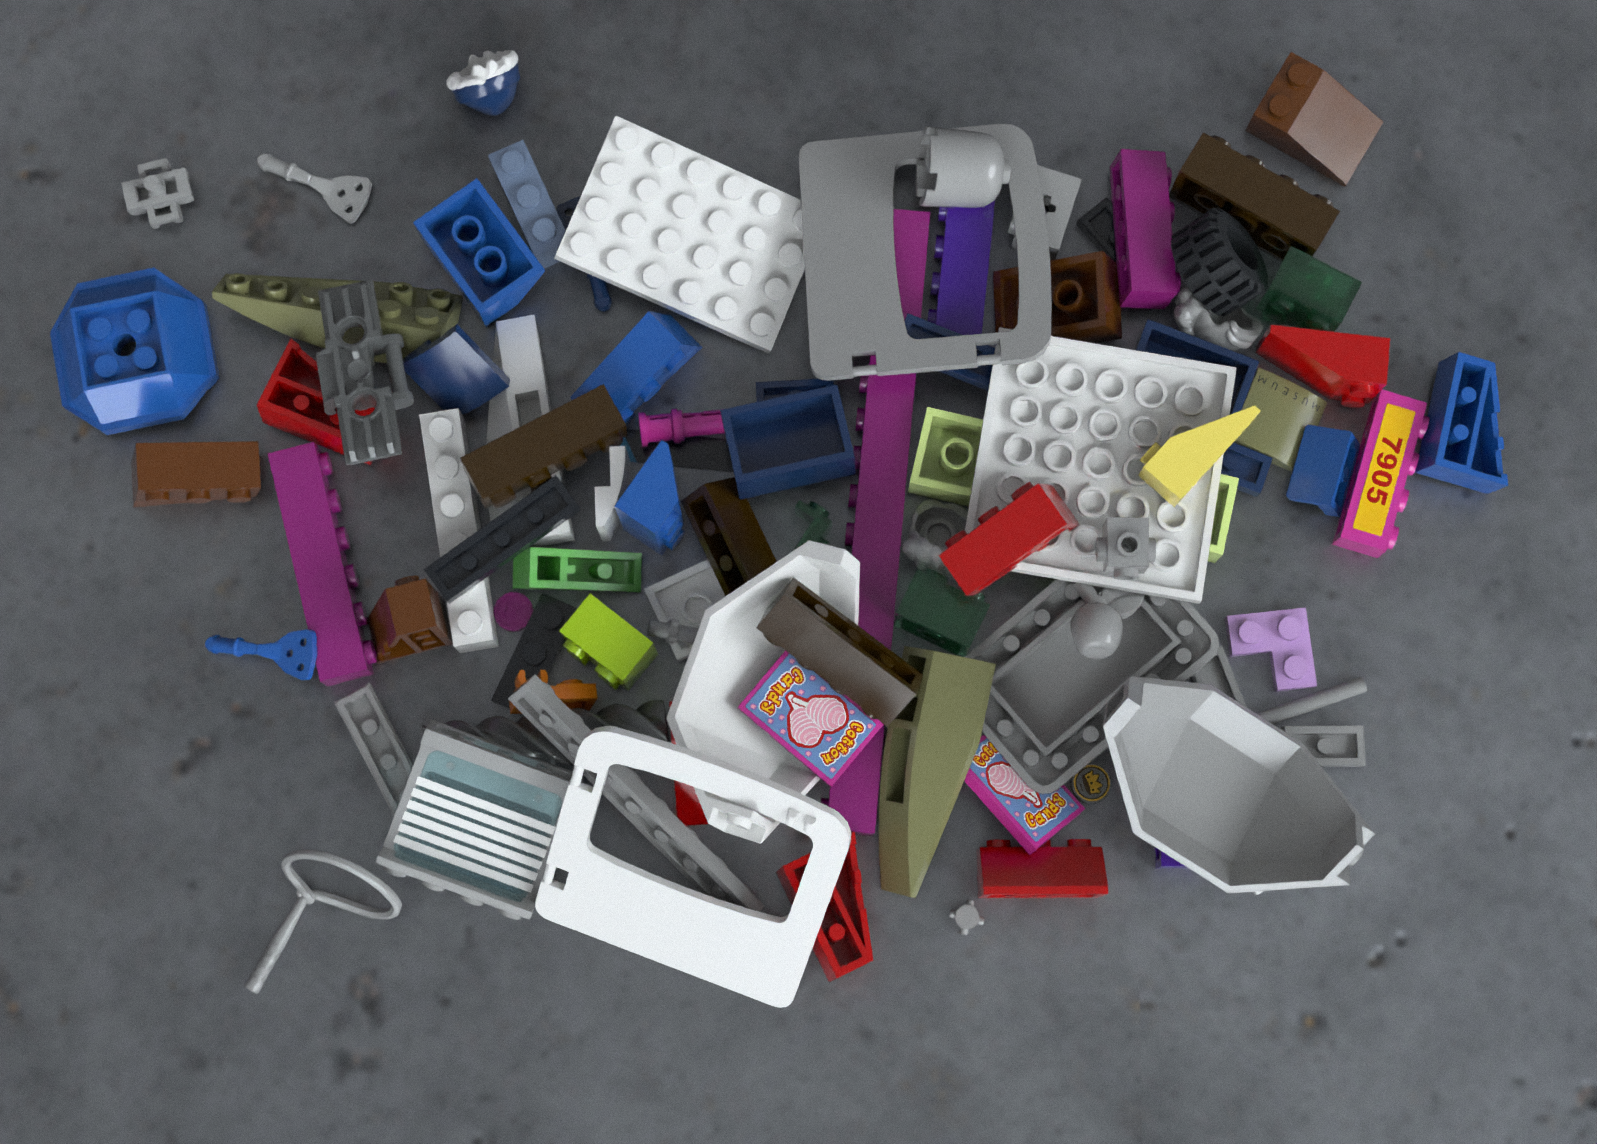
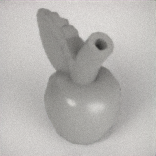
(1098, 623)

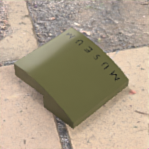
(1282, 419)

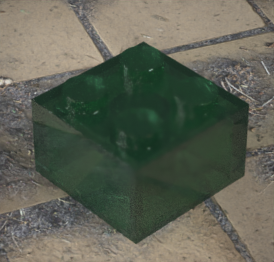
(1307, 293)
(941, 613)

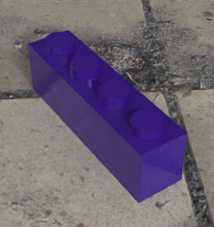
(963, 268)

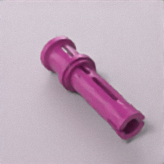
(678, 425)

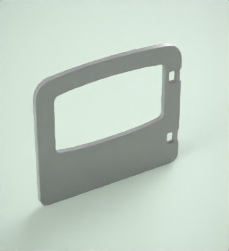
(853, 263)

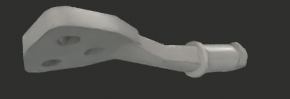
(328, 188)

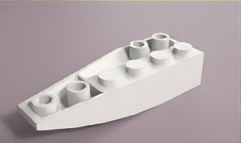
(527, 398)

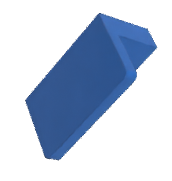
(1324, 468)

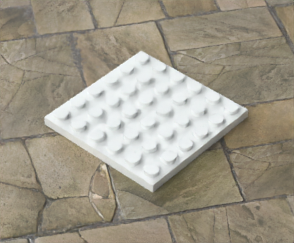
(1082, 426)

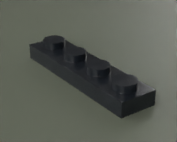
(502, 539)

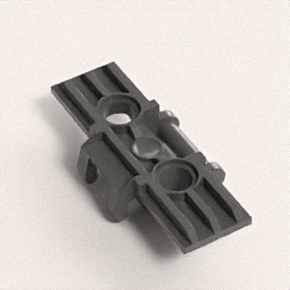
(348, 373)

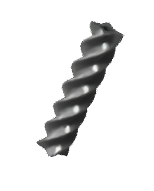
(526, 738)

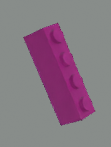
(1143, 229)

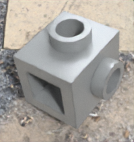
(1127, 533)

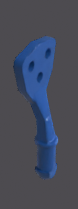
(278, 651)

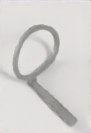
(308, 896)

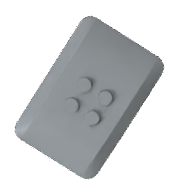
(1052, 699)

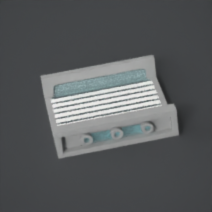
(476, 820)

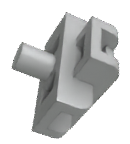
(154, 192)

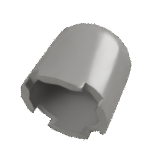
(960, 168)

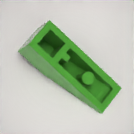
(577, 570)

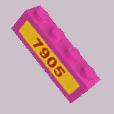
(1381, 474)

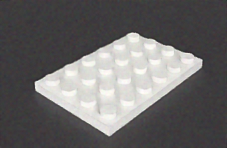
(688, 235)

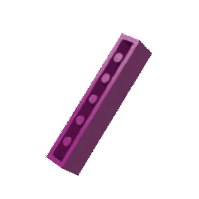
(321, 563)

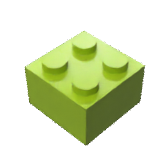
(608, 642)

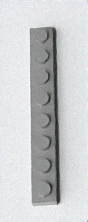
(634, 799)

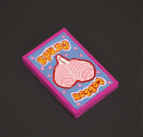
(809, 718)
(1025, 813)

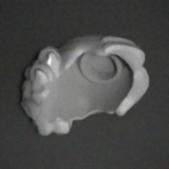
(1230, 331)
(929, 530)

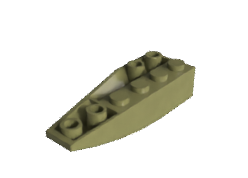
(294, 308)
(927, 762)

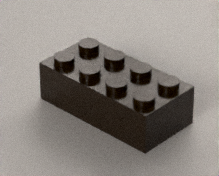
(1264, 203)

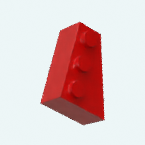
(295, 401)
(1007, 537)
(844, 933)

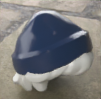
(487, 82)

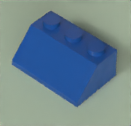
(480, 251)
(652, 503)

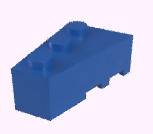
(642, 362)
(1463, 426)

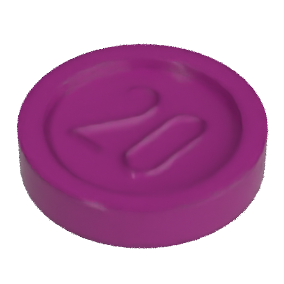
(513, 611)

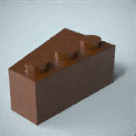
(194, 472)
(409, 620)

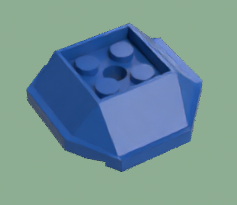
(163, 374)

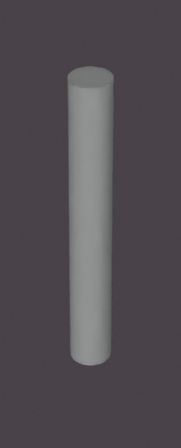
(1314, 701)

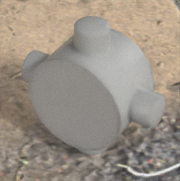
(966, 917)

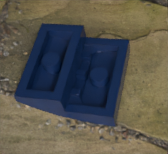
(455, 371)

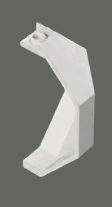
(731, 660)

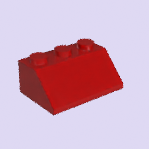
(1046, 873)

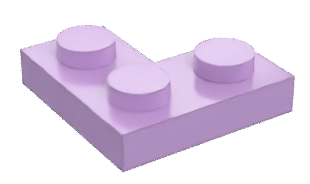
(1284, 637)

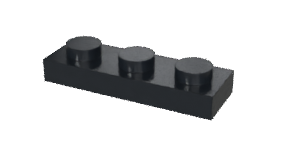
(537, 646)

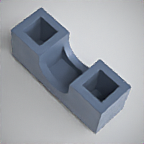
(529, 201)

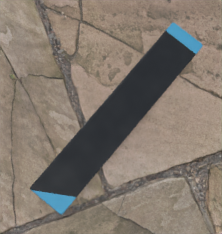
(692, 453)

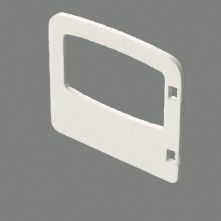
(672, 923)

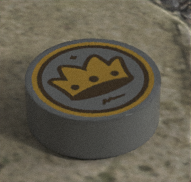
(1091, 784)

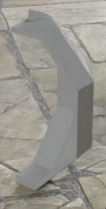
(1228, 790)

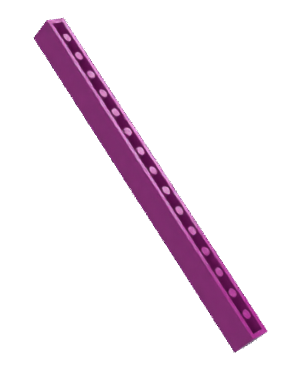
(880, 510)

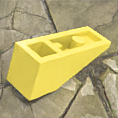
(1189, 455)

